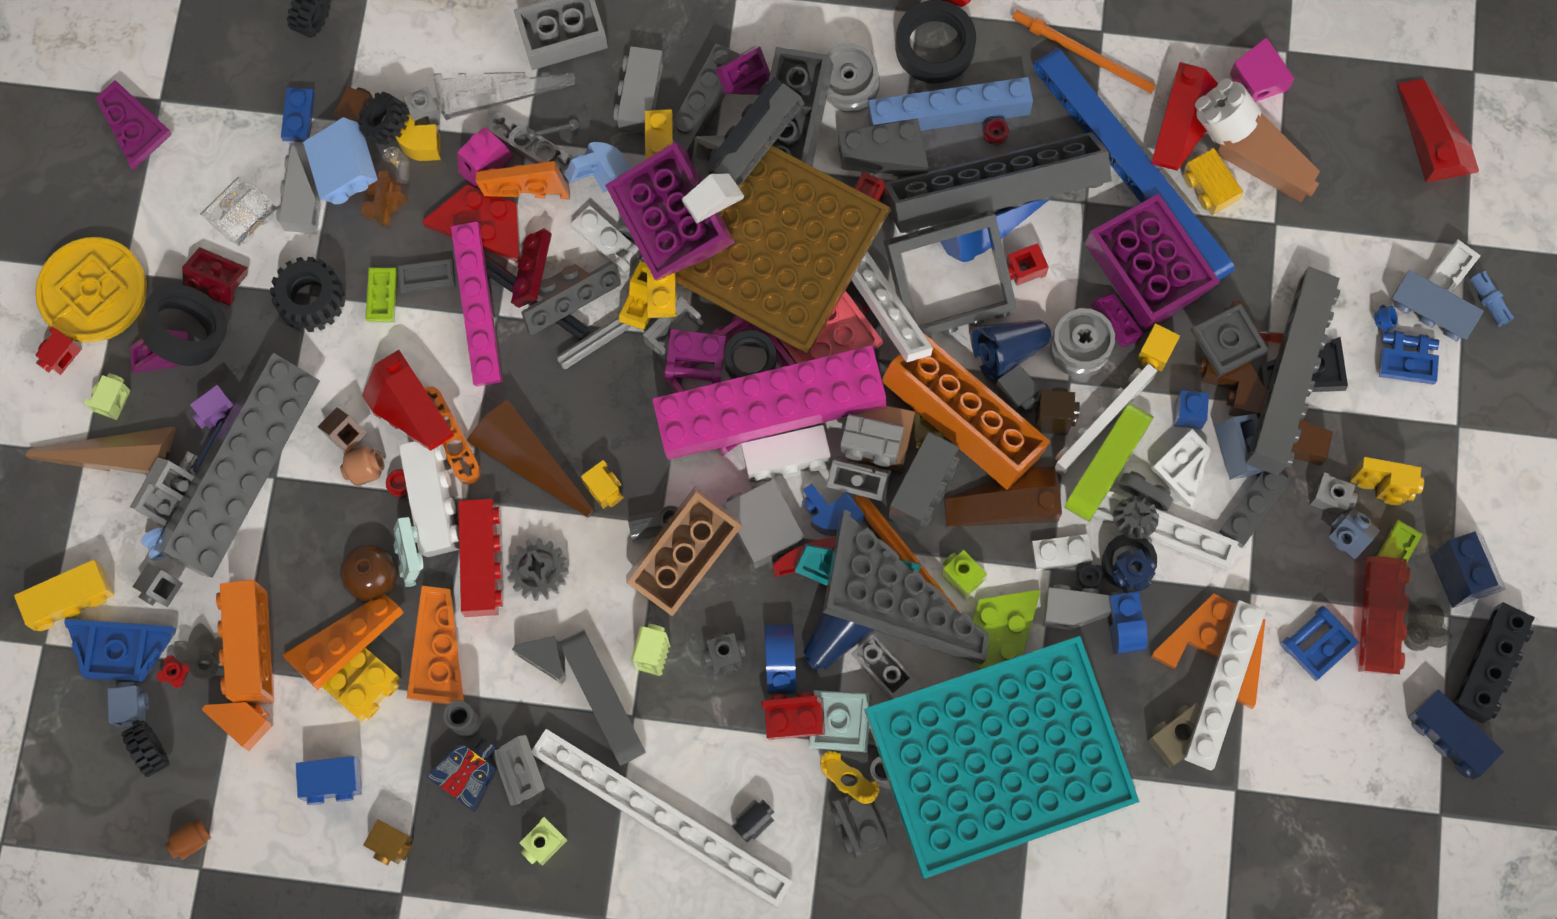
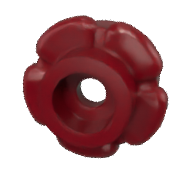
(996, 125)

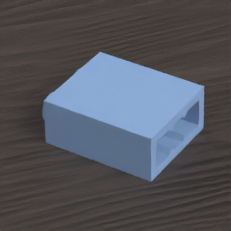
(340, 161)

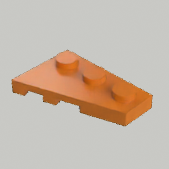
(533, 178)

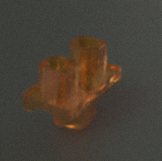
(386, 200)

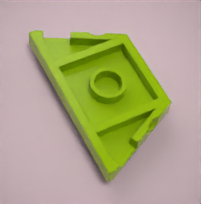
(1008, 624)

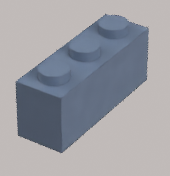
(1436, 306)

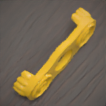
(835, 768)

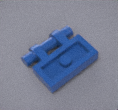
(1409, 365)

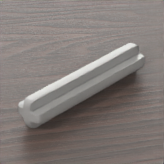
(591, 343)

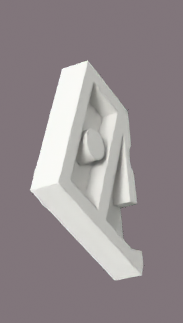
(1183, 466)

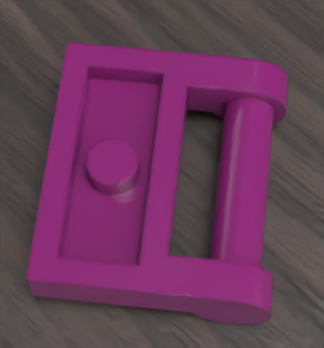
(695, 348)

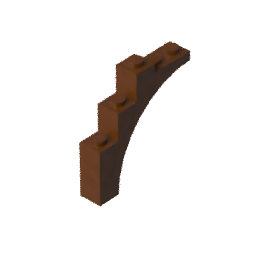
(1248, 399)

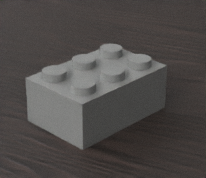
(560, 30)

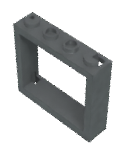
(944, 232)

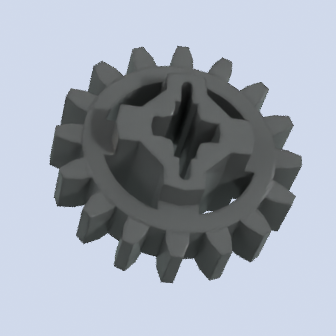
(548, 566)

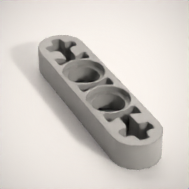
(529, 150)

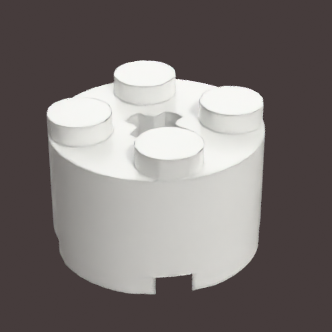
(1228, 112)

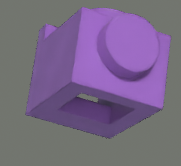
(211, 408)

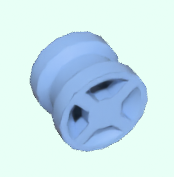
(150, 540)

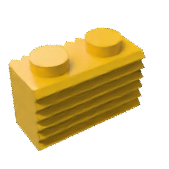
(1212, 182)

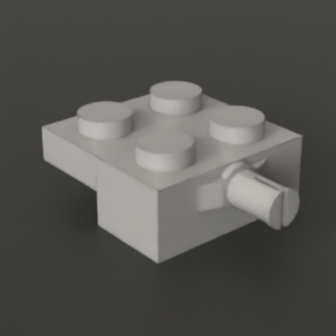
(164, 489)

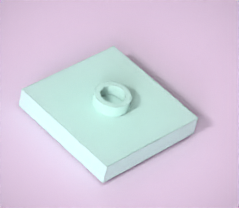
(844, 722)

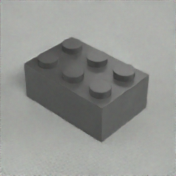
(924, 483)

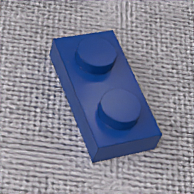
(297, 114)

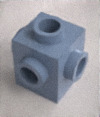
(1353, 532)

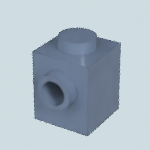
(127, 704)

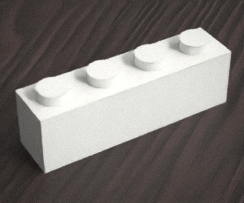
(430, 499)

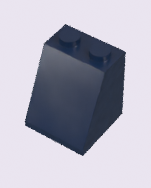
(1467, 569)

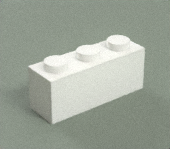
(786, 454)

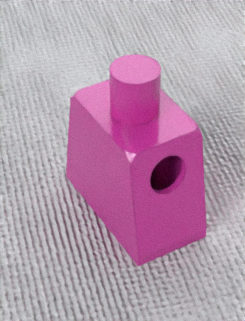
(1262, 72)
(482, 153)

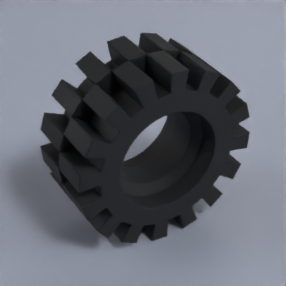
(308, 16)
(395, 116)
(145, 748)

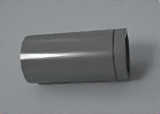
(456, 710)

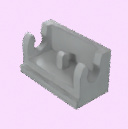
(658, 335)

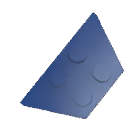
(117, 649)

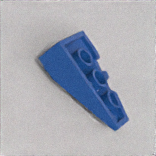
(972, 244)

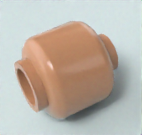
(362, 465)

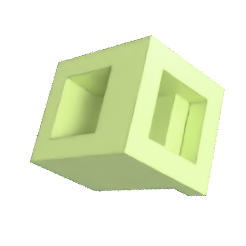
(108, 396)
(553, 842)

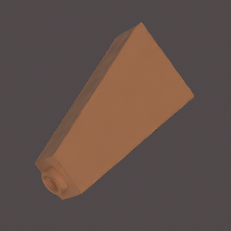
(1273, 160)

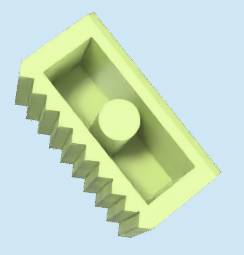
(650, 649)

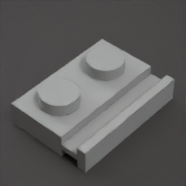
(518, 770)

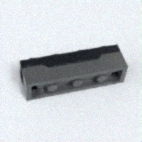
(755, 132)

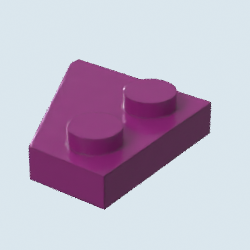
(744, 73)

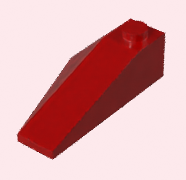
(1436, 137)
(402, 401)

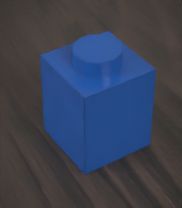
(1191, 409)

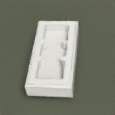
(1454, 266)

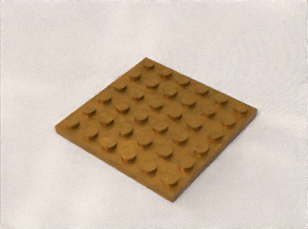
(792, 249)

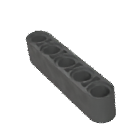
(602, 697)

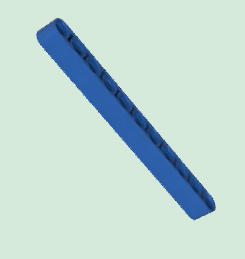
(1124, 153)

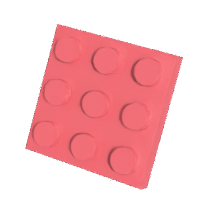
(844, 332)

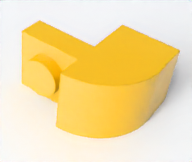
(420, 141)
(635, 308)

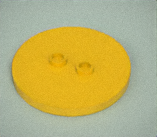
(91, 289)

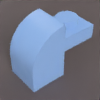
(599, 160)

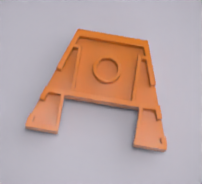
(1206, 632)

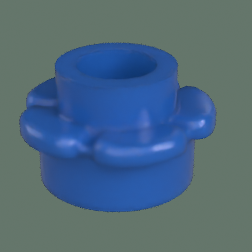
(1386, 318)

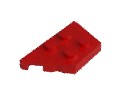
(495, 215)

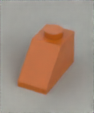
(240, 721)

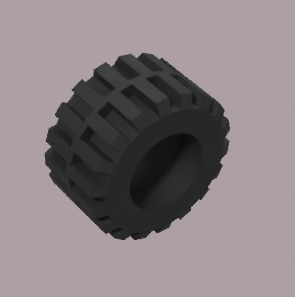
(296, 277)

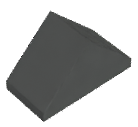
(543, 655)

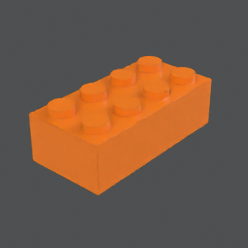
(245, 642)

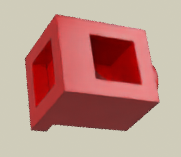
(1032, 259)
(56, 352)

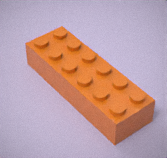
(967, 414)

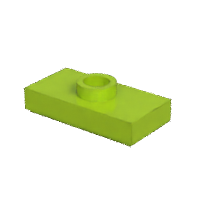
(381, 294)
(1400, 541)

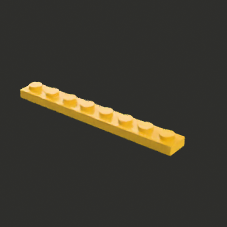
(660, 293)

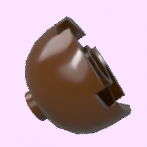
(368, 572)

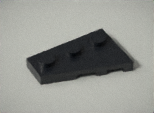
(1330, 374)

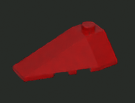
(1180, 125)

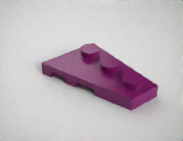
(133, 125)

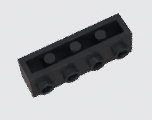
(1493, 662)

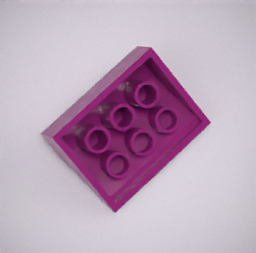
(657, 218)
(1151, 261)

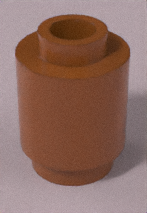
(187, 839)

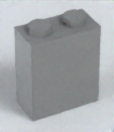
(766, 523)

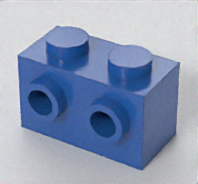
(328, 779)

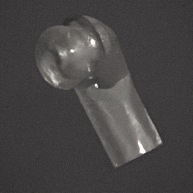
(400, 161)

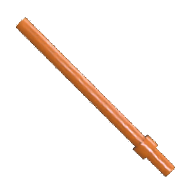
(1037, 27)

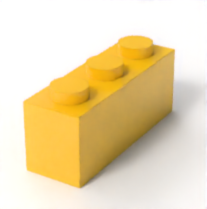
(64, 596)

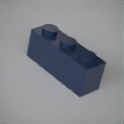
(1455, 735)

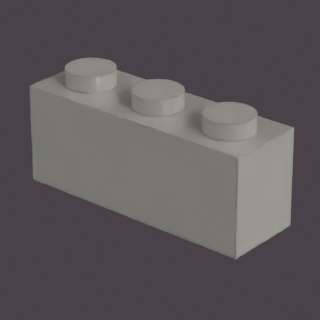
(639, 88)

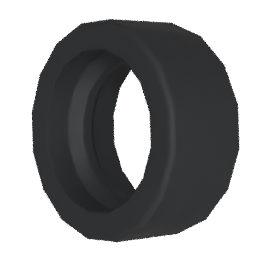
(745, 337)
(1120, 541)

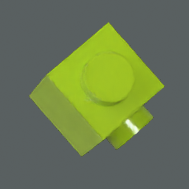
(963, 573)

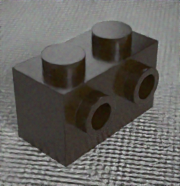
(1056, 411)

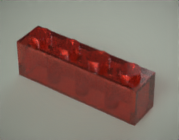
(1383, 615)

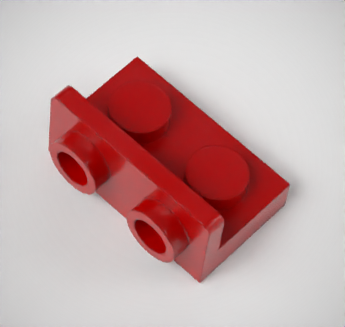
(794, 716)

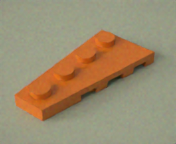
(339, 643)
(435, 659)

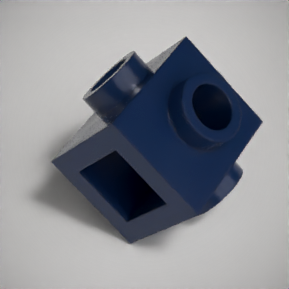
(1129, 579)

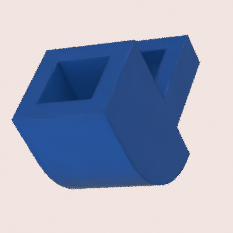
(827, 515)
(1128, 626)
(780, 658)

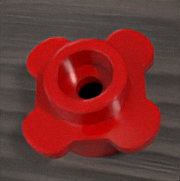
(177, 679)

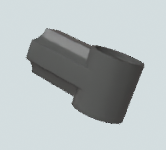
(649, 524)

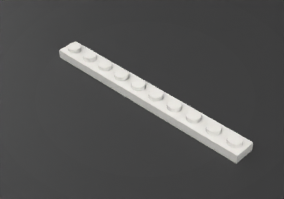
(662, 818)

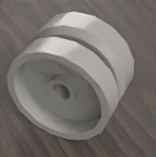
(864, 82)
(1085, 327)

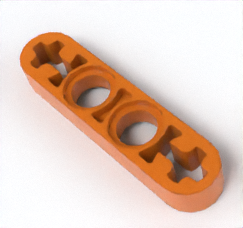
(470, 460)

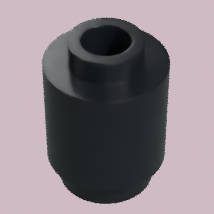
(753, 820)

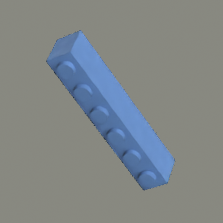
(955, 105)

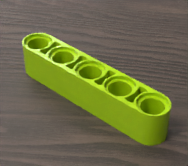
(1109, 462)

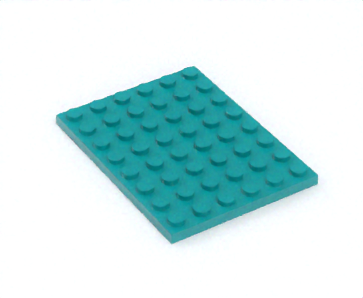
(1001, 756)

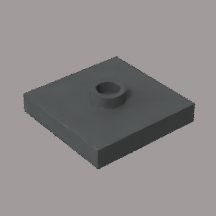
(1229, 340)

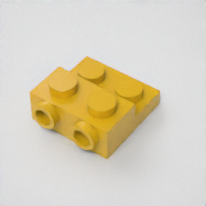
(1393, 480)
(363, 685)

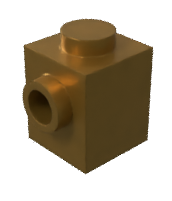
(388, 843)

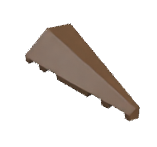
(123, 452)

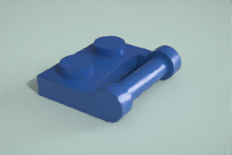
(1326, 650)

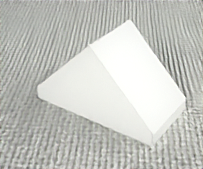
(712, 196)

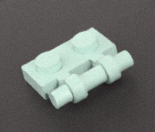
(404, 546)

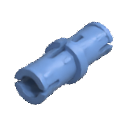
(1492, 298)

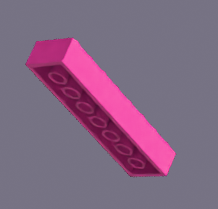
(769, 402)

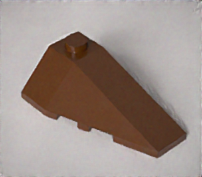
(1029, 500)

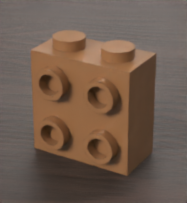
(898, 417)

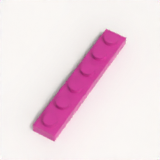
(476, 304)

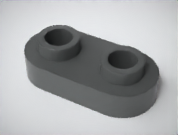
(1136, 485)

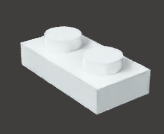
(1061, 552)

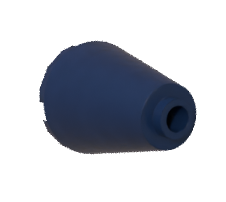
(1008, 344)
(832, 640)

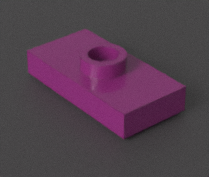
(1124, 326)

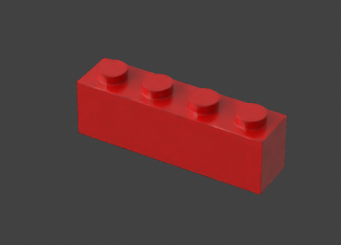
(479, 558)

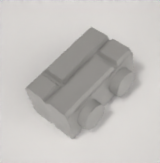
(872, 440)
(859, 478)

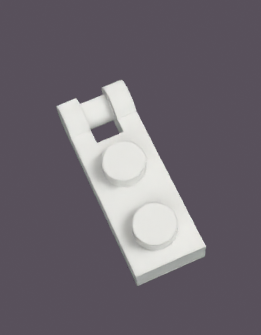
(606, 239)

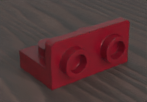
(213, 275)

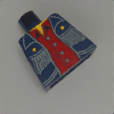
(466, 773)

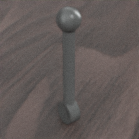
(572, 125)

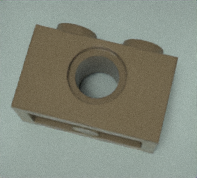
(1164, 739)

